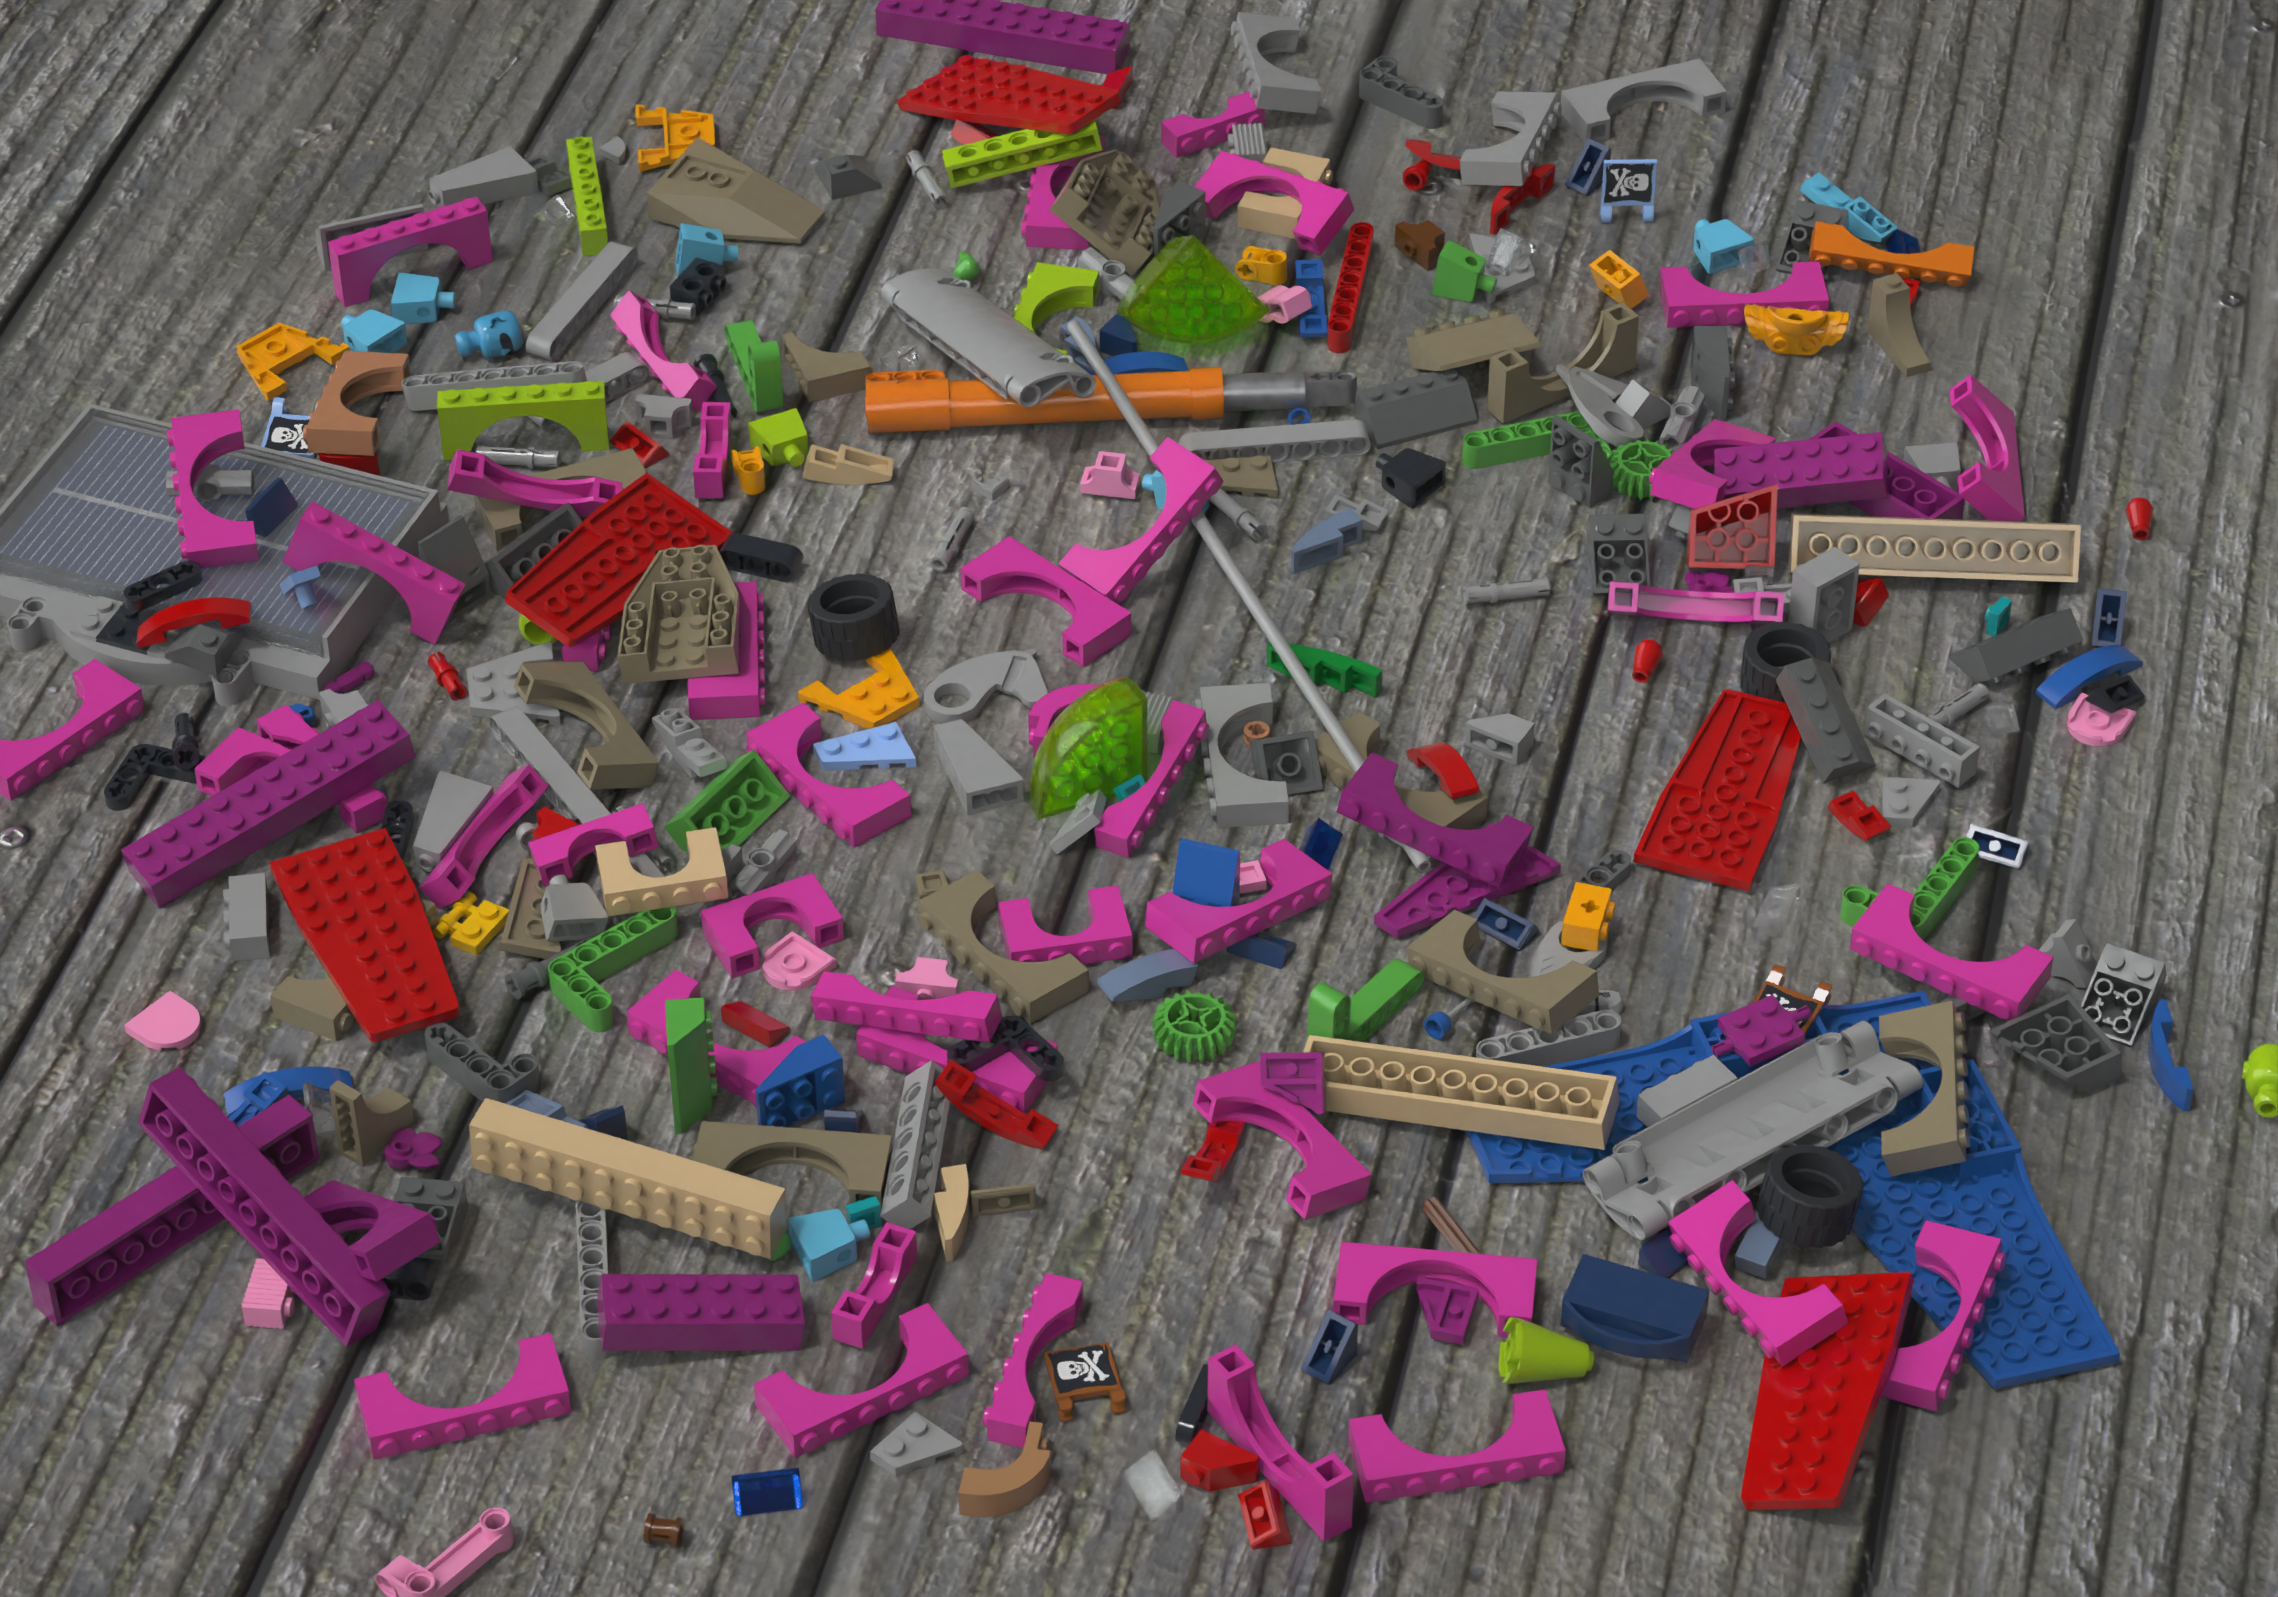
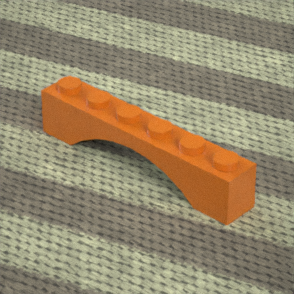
(1837, 246)

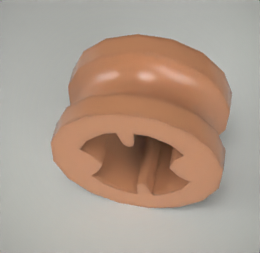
(1255, 730)

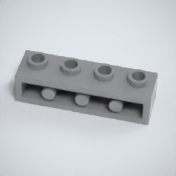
(1921, 740)

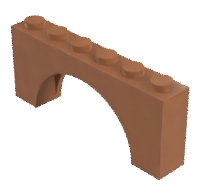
(356, 376)

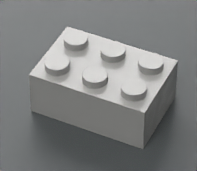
(1825, 594)

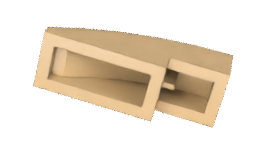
(847, 466)
(952, 1208)

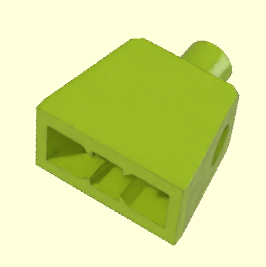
(780, 438)

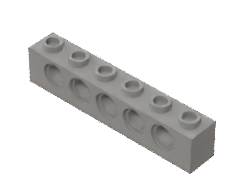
(916, 1149)

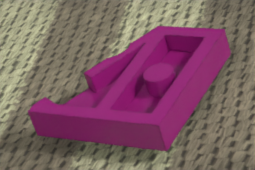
(1296, 1076)

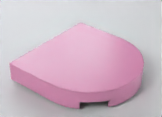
(2096, 726)
(795, 963)
(166, 1023)

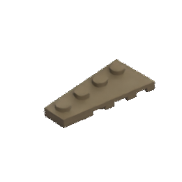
(1247, 475)
(524, 924)

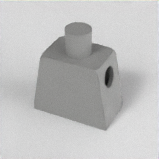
(1937, 461)
(571, 911)

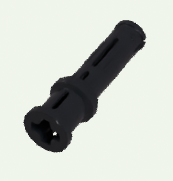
(709, 364)
(185, 744)

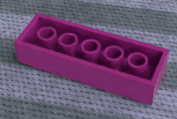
(1809, 469)
(1909, 489)
(700, 1312)

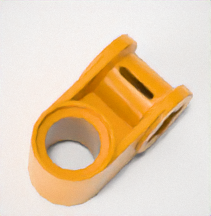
(1265, 266)
(749, 470)

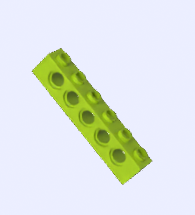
(1016, 153)
(587, 195)

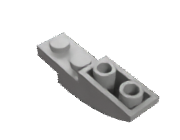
(687, 744)

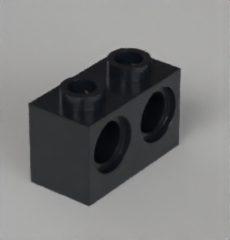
(699, 284)

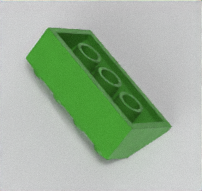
(731, 802)
(690, 1061)

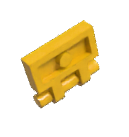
(479, 927)

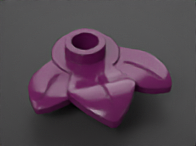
(1710, 582)
(412, 1149)

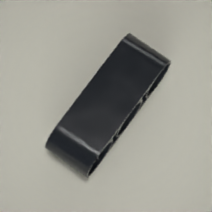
(761, 557)
(412, 1280)

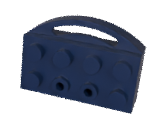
(1633, 1310)

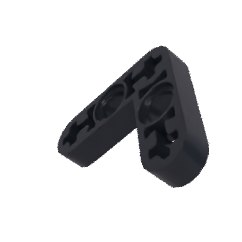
(151, 763)
(1011, 1036)

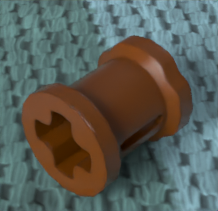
(663, 1530)

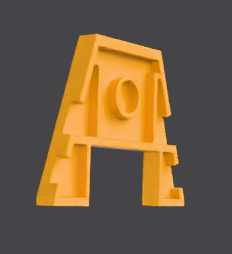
(679, 134)
(277, 350)
(872, 701)

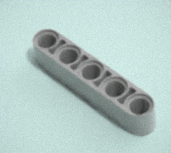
(619, 377)
(1576, 1039)

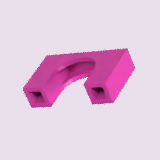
(235, 759)
(796, 900)
(1104, 940)

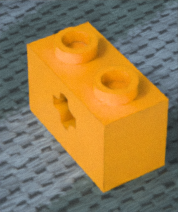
(1618, 279)
(1587, 917)

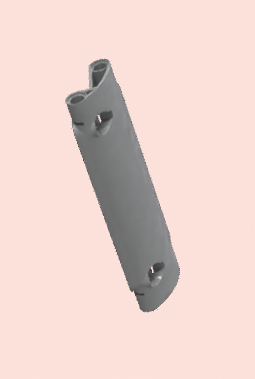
(983, 337)
(1745, 1123)

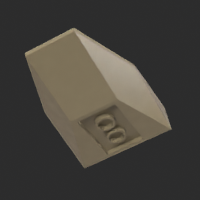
(726, 195)
(1111, 207)
(681, 619)

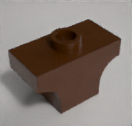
(1420, 242)

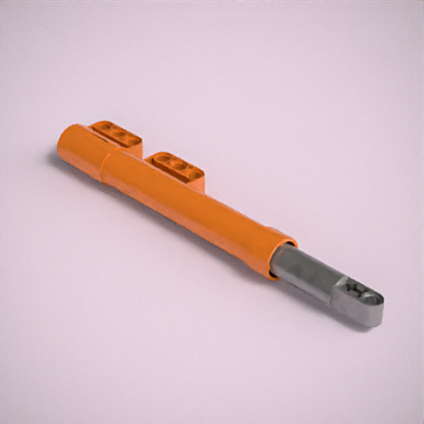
(932, 403)

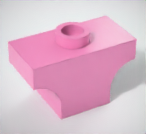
(1110, 477)
(928, 979)

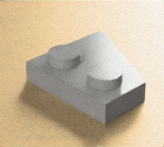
(1905, 799)
(1082, 819)
(914, 1445)

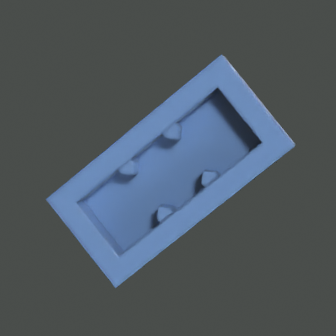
(301, 584)

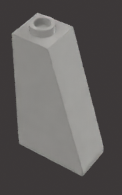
(489, 178)
(976, 769)
(448, 813)

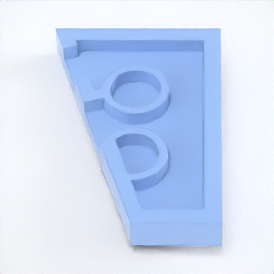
(872, 746)

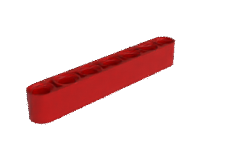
(1350, 287)

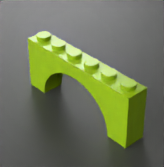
(1055, 289)
(574, 405)

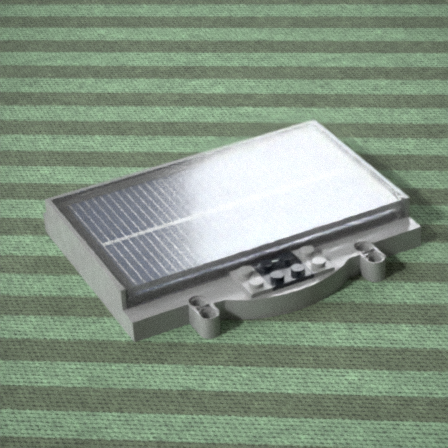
(103, 520)

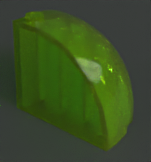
(1189, 296)
(1091, 747)

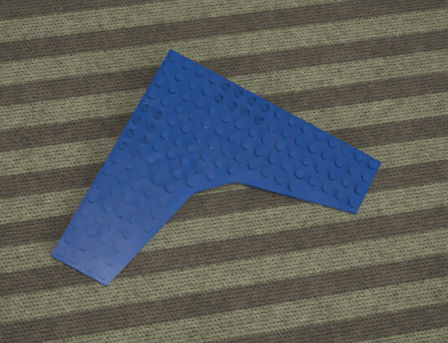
(2039, 1311)

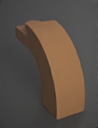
(1011, 1487)

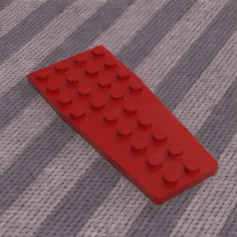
(1009, 97)
(600, 562)
(1725, 793)
(369, 933)
(1821, 1404)

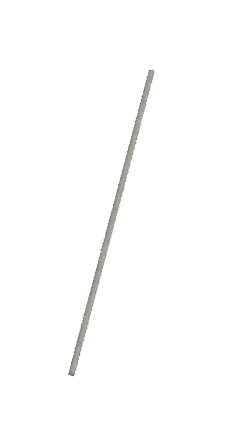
(1235, 576)

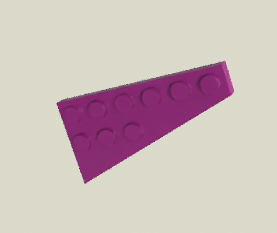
(1452, 889)

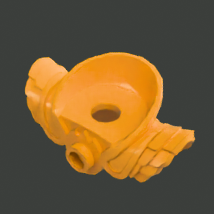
(1795, 329)

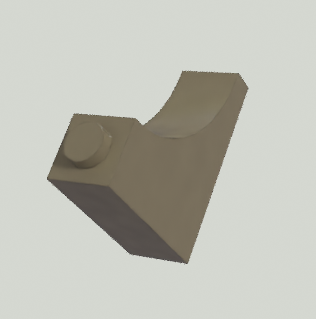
(1893, 327)
(825, 373)
(367, 1124)

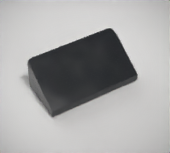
(2116, 695)

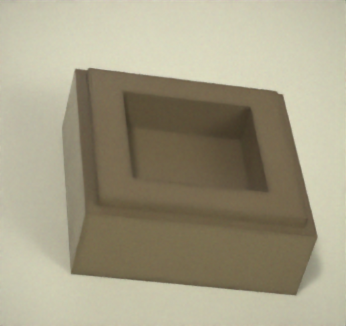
(930, 882)

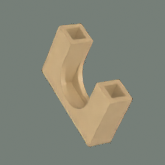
(1281, 214)
(632, 892)

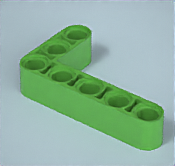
(757, 365)
(1518, 441)
(1933, 894)
(577, 972)
(1356, 1018)

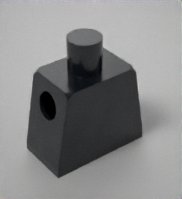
(1411, 475)

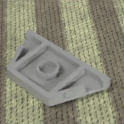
(1520, 278)

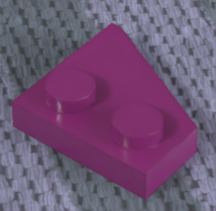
(1447, 1308)

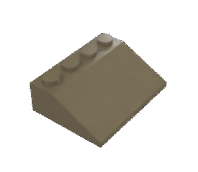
(1469, 341)

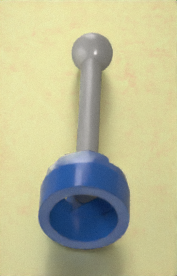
(1438, 1023)

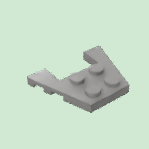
(493, 684)

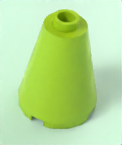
(1540, 1354)

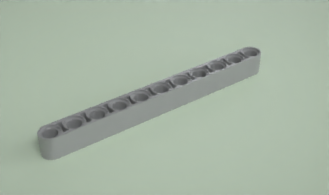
(565, 787)

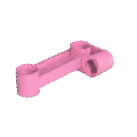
(454, 1565)

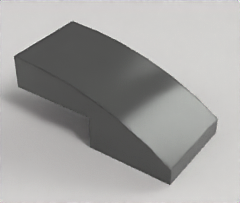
(549, 179)

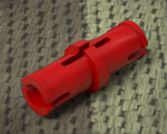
(447, 676)

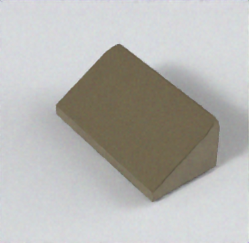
(1003, 1199)

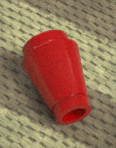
(1417, 175)
(2140, 517)
(1646, 659)

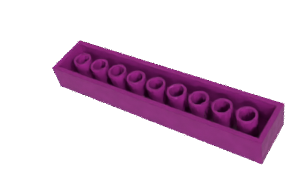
(1009, 31)
(268, 803)
(262, 1206)
(155, 1221)

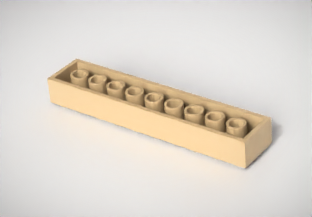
(1941, 546)
(1467, 1092)
(628, 1178)

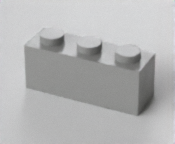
(247, 917)
(1682, 1090)

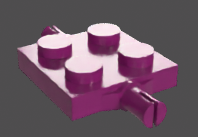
(1761, 1030)

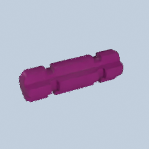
(351, 678)

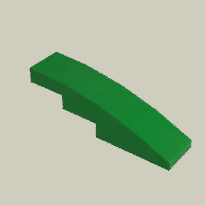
(1331, 669)

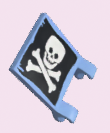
(1628, 185)
(286, 431)

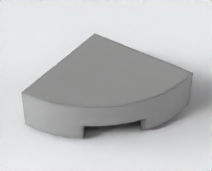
(614, 150)
(990, 487)

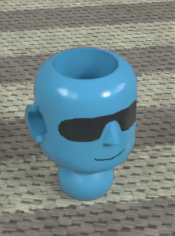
(492, 335)

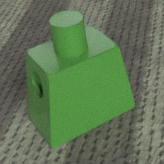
(1461, 274)

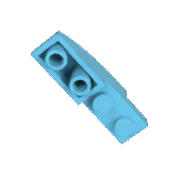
(1864, 219)

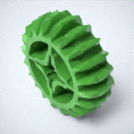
(1634, 465)
(1194, 1026)

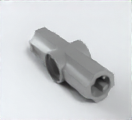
(1111, 273)
(1682, 418)
(217, 482)
(763, 865)

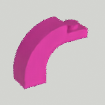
(1049, 708)

